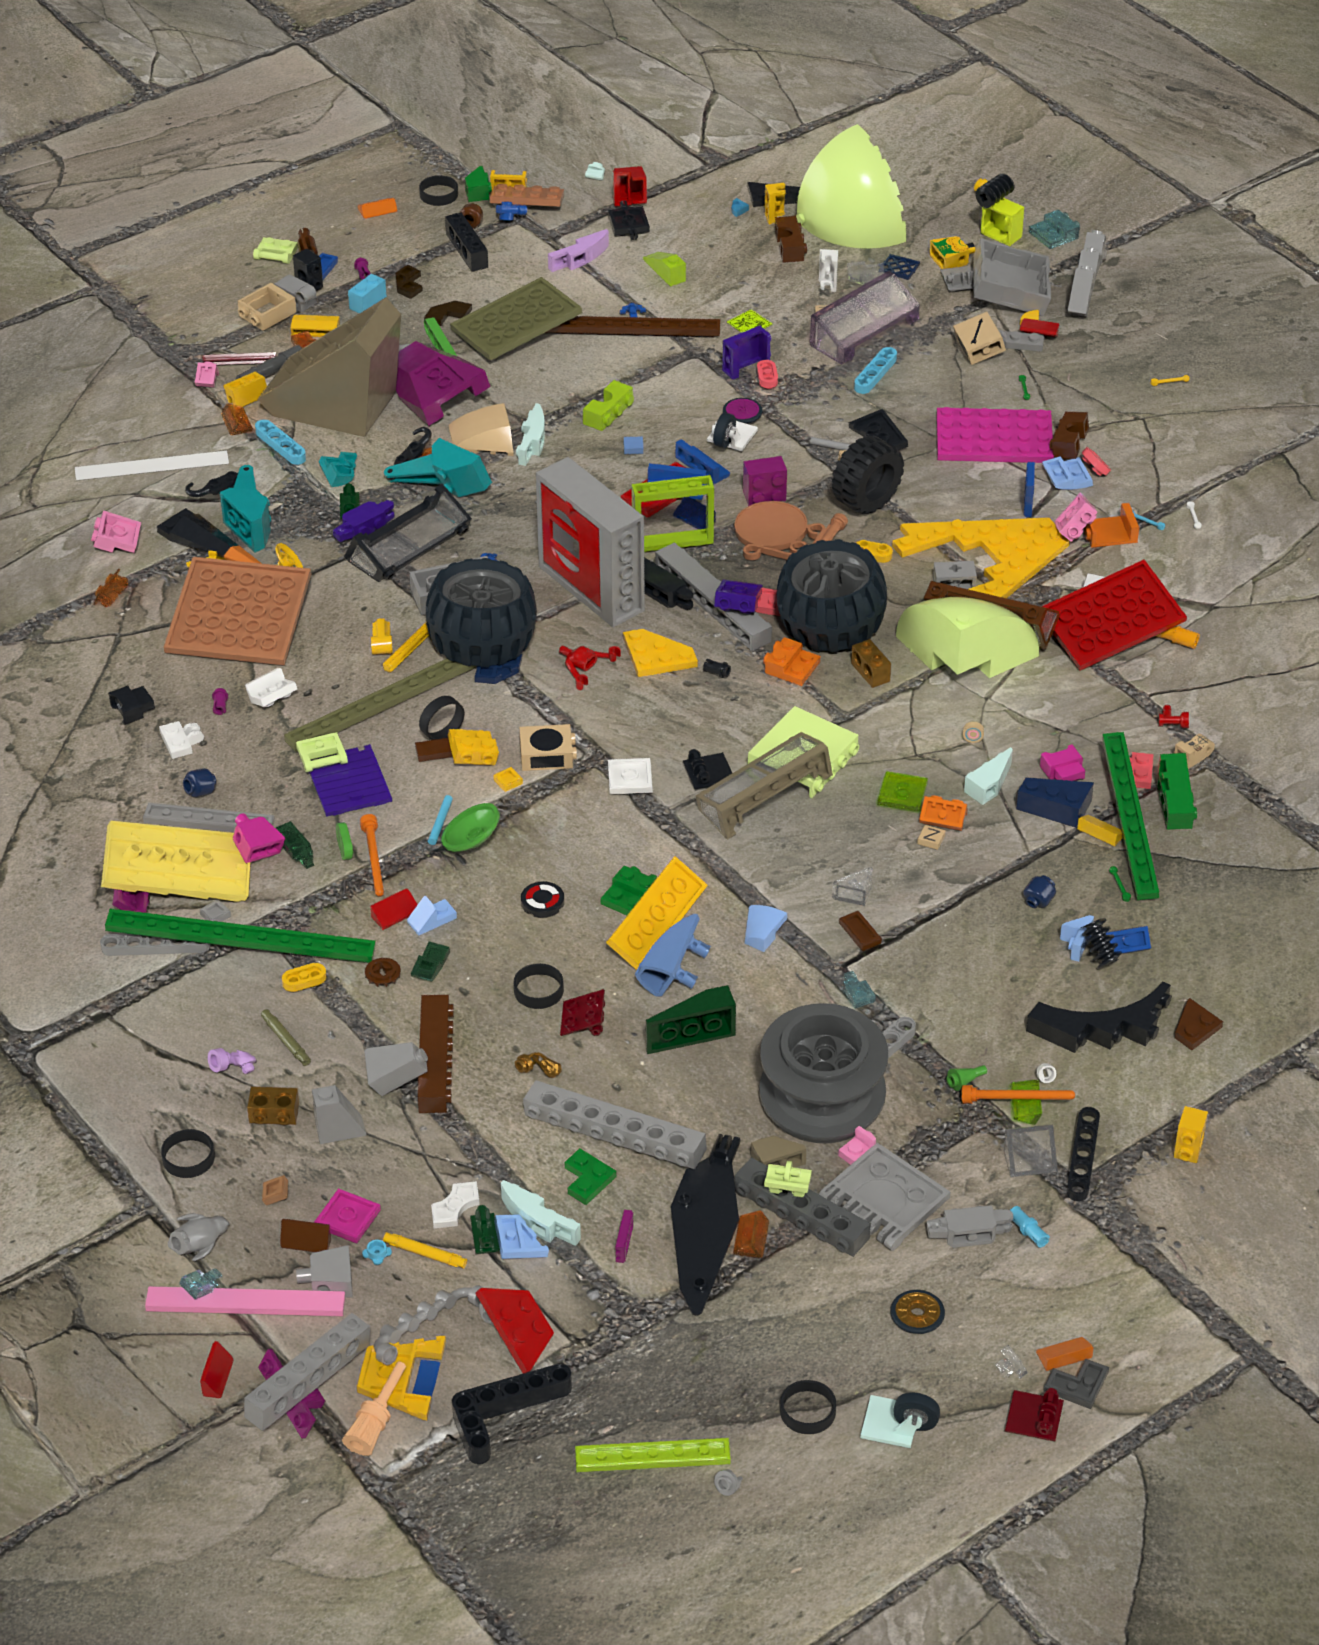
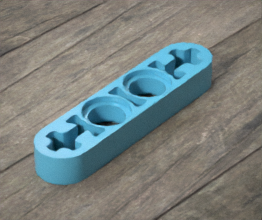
(865, 383)
(266, 430)

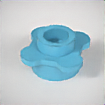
(376, 1251)

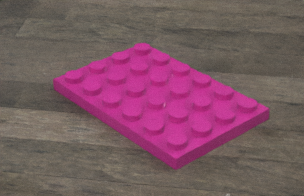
(994, 435)

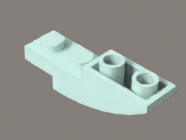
(533, 436)
(542, 1221)

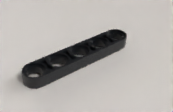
(1078, 1161)

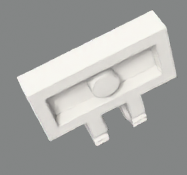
(179, 739)

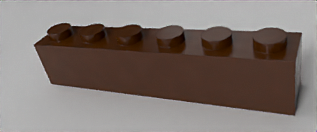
(435, 1041)

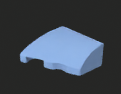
(763, 925)

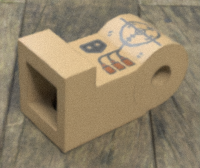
(1195, 749)

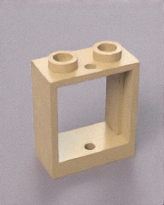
(283, 301)

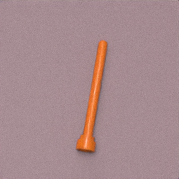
(369, 825)
(972, 1094)

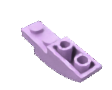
(583, 252)

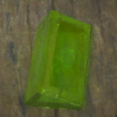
(1026, 1109)

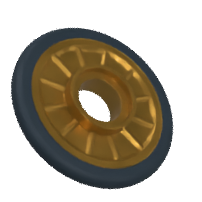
(917, 1324)

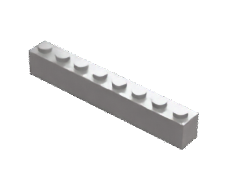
(747, 628)

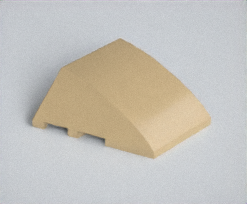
(483, 430)

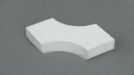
(447, 1212)

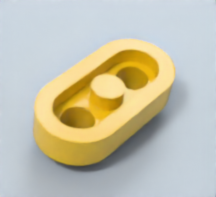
(881, 552)
(304, 977)

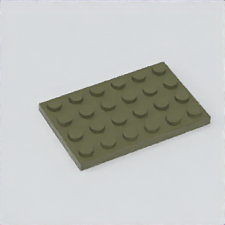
(516, 318)

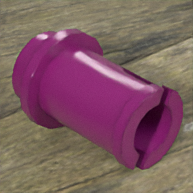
(362, 266)
(220, 697)

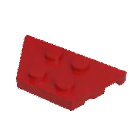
(518, 1323)

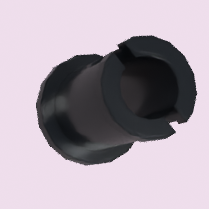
(718, 668)

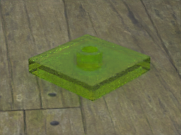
(902, 791)

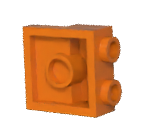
(790, 661)

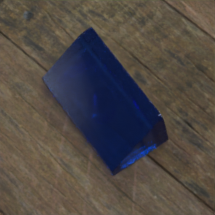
(692, 513)

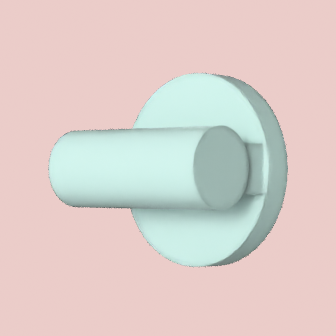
(595, 171)

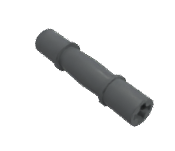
(271, 365)

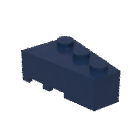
(1055, 799)

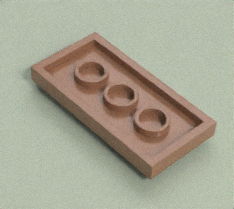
(527, 196)

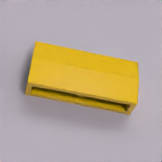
(314, 324)

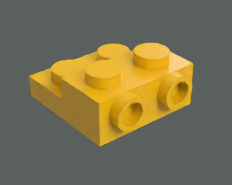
(473, 747)

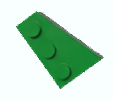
(1175, 791)

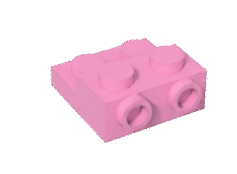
(1075, 517)
(115, 532)

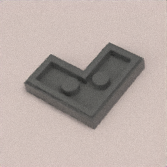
(1080, 1389)

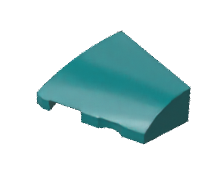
(339, 469)

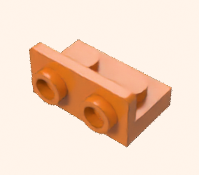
(943, 812)

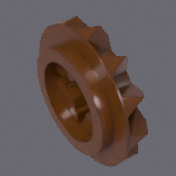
(390, 968)

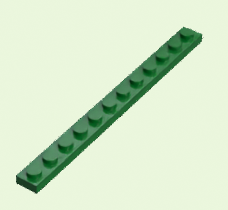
(240, 935)

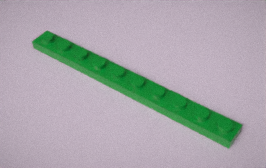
(1130, 816)

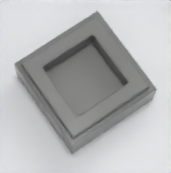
(215, 911)

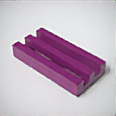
(624, 1236)

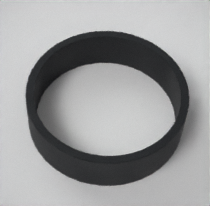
(438, 200)
(432, 708)
(538, 969)
(186, 1135)
(812, 1386)

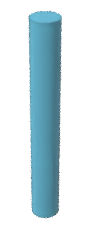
(440, 820)

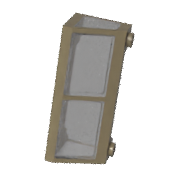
(761, 779)

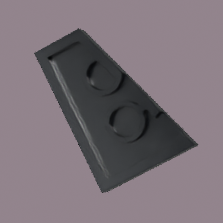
(757, 194)
(879, 425)

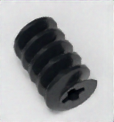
(994, 190)
(1101, 942)

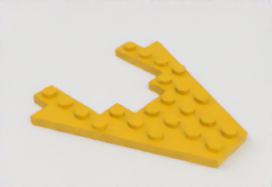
(1015, 546)

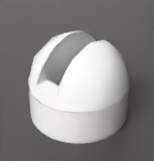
(1050, 1071)

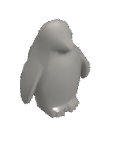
(197, 1234)

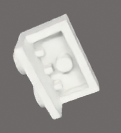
(269, 688)

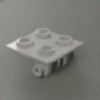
(959, 278)

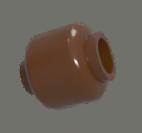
(473, 214)

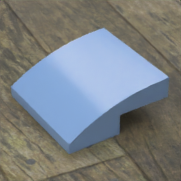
(1068, 474)

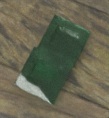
(431, 961)

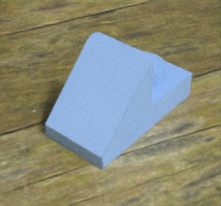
(430, 916)
(1072, 933)

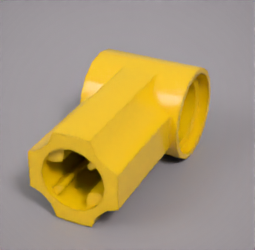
(381, 640)

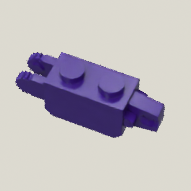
(364, 519)

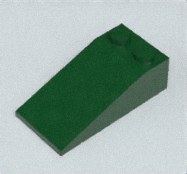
(693, 1021)

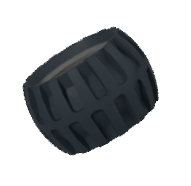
(481, 612)

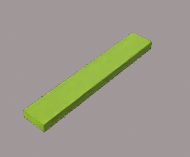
(652, 1455)

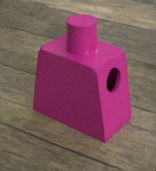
(256, 838)

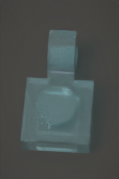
(858, 992)
(200, 1284)

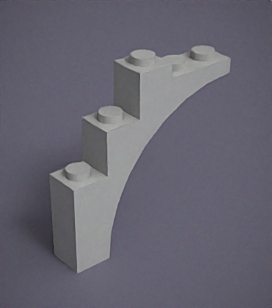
(1086, 273)

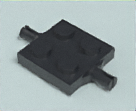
(628, 220)

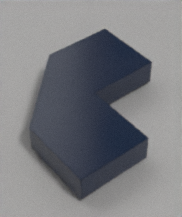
(498, 673)

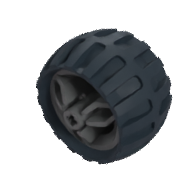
(831, 595)

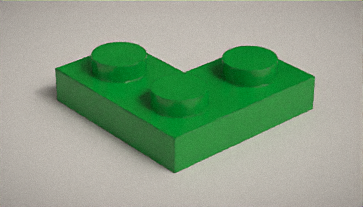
(592, 1175)

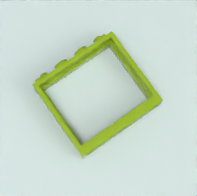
(676, 489)

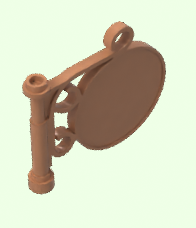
(779, 526)

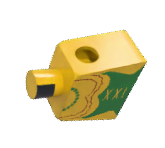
(950, 252)

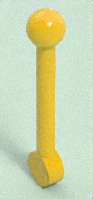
(1154, 382)

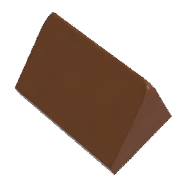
(305, 1235)

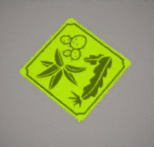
(748, 321)

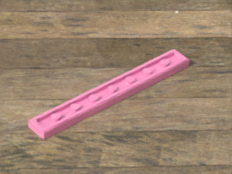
(247, 1301)

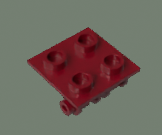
(583, 1013)
(1035, 1414)

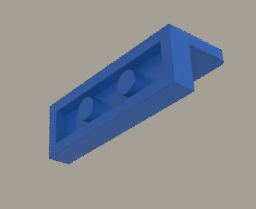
(697, 459)
(664, 472)

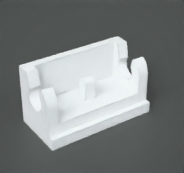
(828, 269)

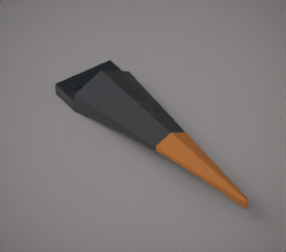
(199, 533)

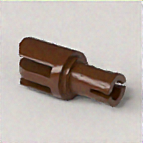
(306, 241)

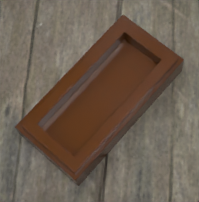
(433, 749)
(860, 930)

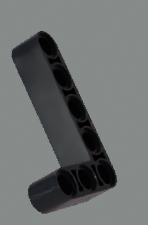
(501, 1397)

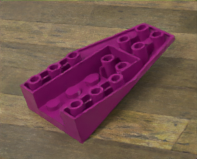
(432, 377)

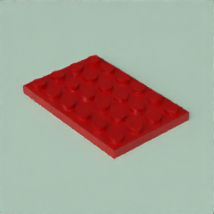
(1114, 614)

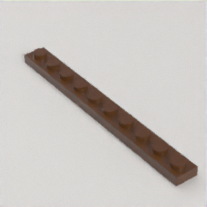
(639, 326)

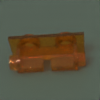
(106, 593)

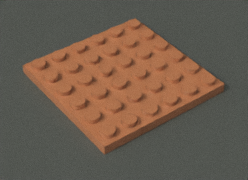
(237, 611)

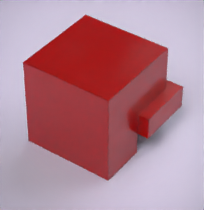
(629, 185)

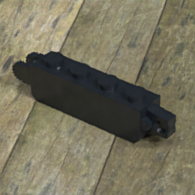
(666, 587)

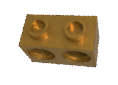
(871, 663)
(273, 1105)

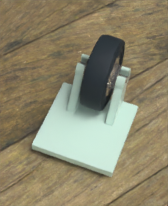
(897, 1420)

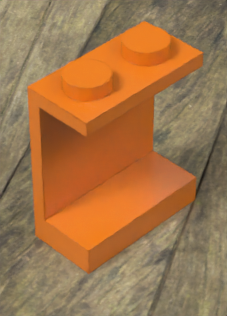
(1113, 530)

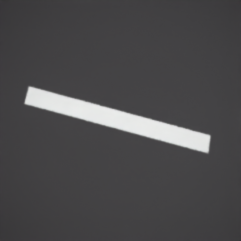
(151, 465)

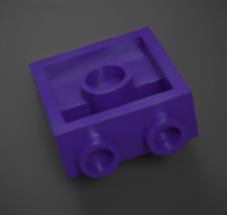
(738, 596)

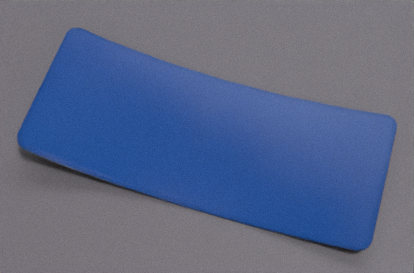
(426, 1377)

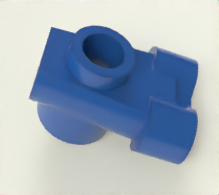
(507, 210)

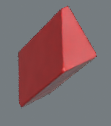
(1040, 327)
(393, 908)
(216, 1371)

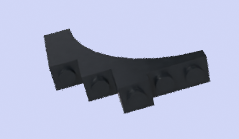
(1105, 1028)

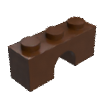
(791, 239)
(1068, 435)

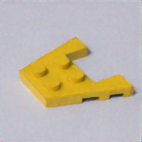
(375, 1374)

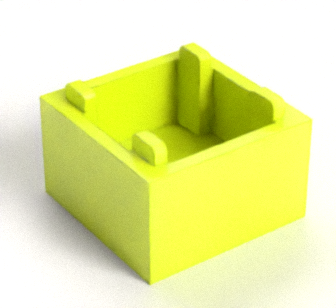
(1003, 221)

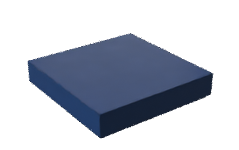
(1029, 489)

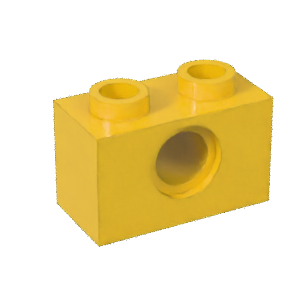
(1190, 1134)

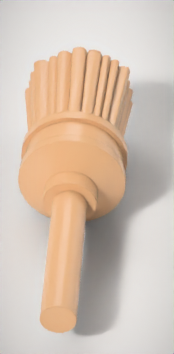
(372, 1417)

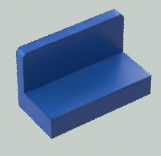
(1131, 939)

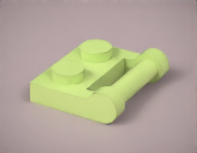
(275, 250)
(320, 747)

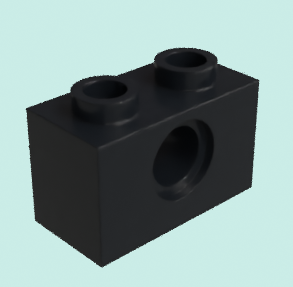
(308, 268)

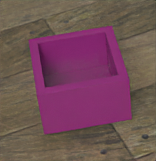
(764, 480)

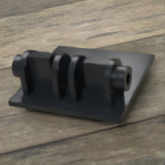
(707, 769)

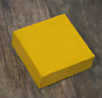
(508, 779)

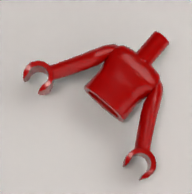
(584, 659)

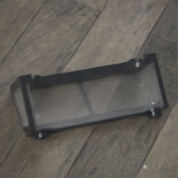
(408, 536)

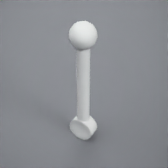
(1190, 505)

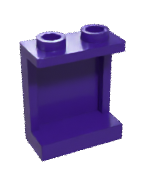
(745, 350)

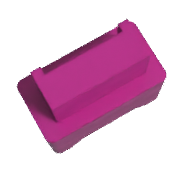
(1063, 764)

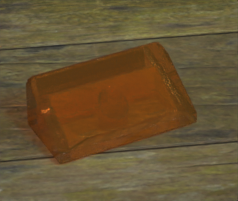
(236, 419)
(751, 1235)

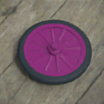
(744, 409)

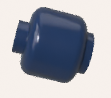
(199, 782)
(1039, 891)

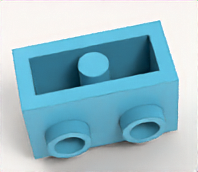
(367, 293)

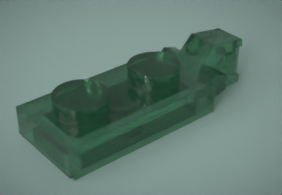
(296, 844)

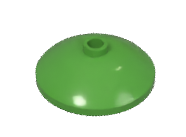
(471, 828)

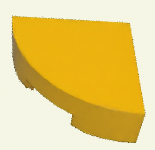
(1034, 314)

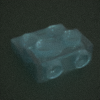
(1055, 229)

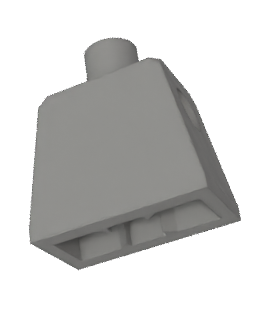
(328, 1271)

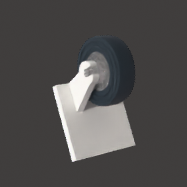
(731, 433)

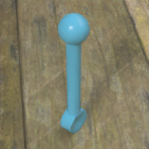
(1161, 526)

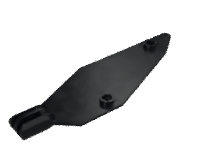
(705, 1221)

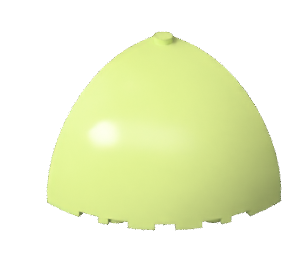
(851, 195)
(967, 635)

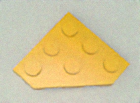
(657, 654)

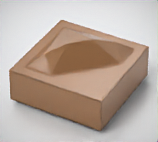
(275, 1190)

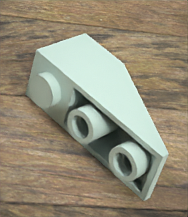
(988, 779)

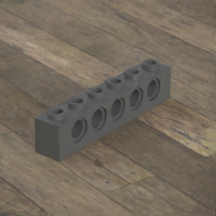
(809, 1213)

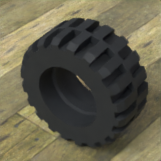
(867, 474)

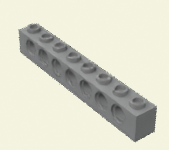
(615, 1124)

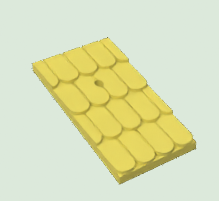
(174, 862)

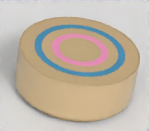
(973, 732)

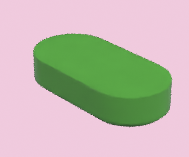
(344, 841)

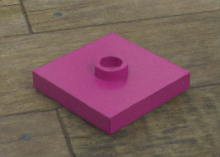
(348, 1215)

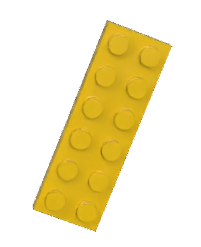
(656, 911)

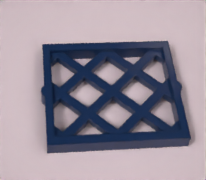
(898, 259)

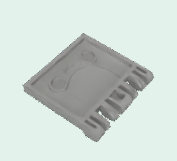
(887, 1193)

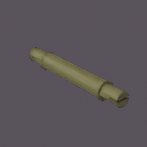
(293, 1046)

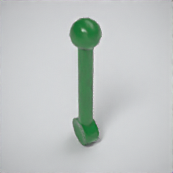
(1022, 378)
(1126, 896)

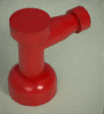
(1167, 718)

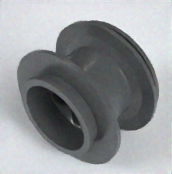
(823, 1072)

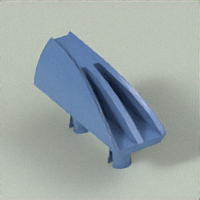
(665, 956)

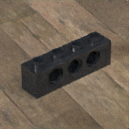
(466, 242)

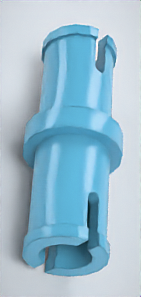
(1029, 1227)

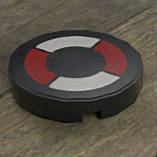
(542, 899)

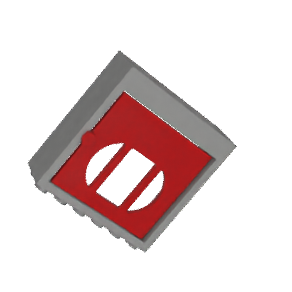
(610, 538)

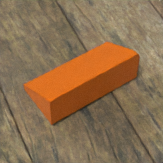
(377, 208)
(1065, 1353)

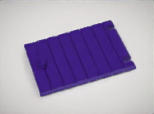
(351, 784)

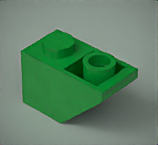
(477, 185)

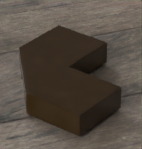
(405, 281)
(453, 309)

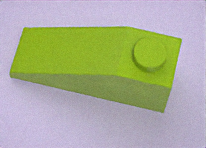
(668, 267)

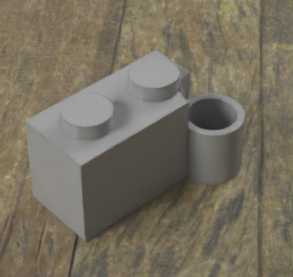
(303, 292)

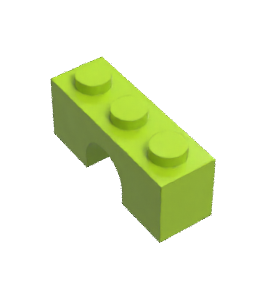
(616, 399)

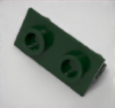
(348, 499)
(484, 1231)

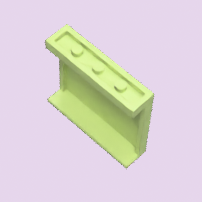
(840, 742)

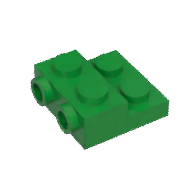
(626, 889)

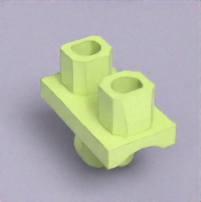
(787, 1178)

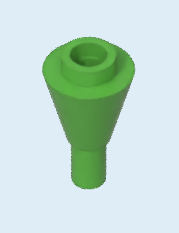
(962, 1076)

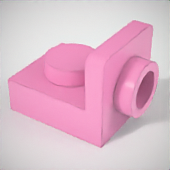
(206, 374)
(857, 1146)

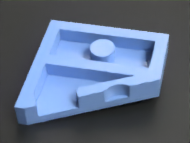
(517, 1239)

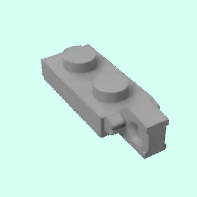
(1022, 341)

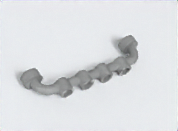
(386, 1352)

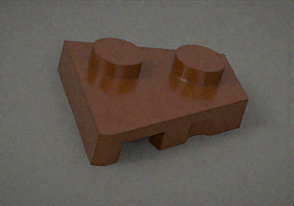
(1196, 1025)

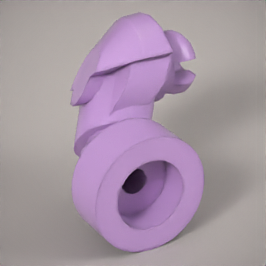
(220, 1059)

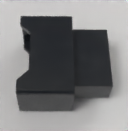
(131, 703)

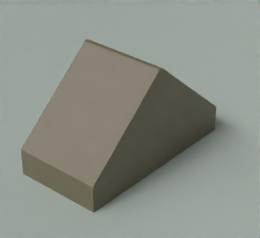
(342, 376)

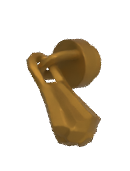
(525, 1064)

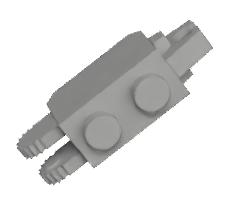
(970, 1225)

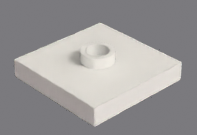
(630, 776)

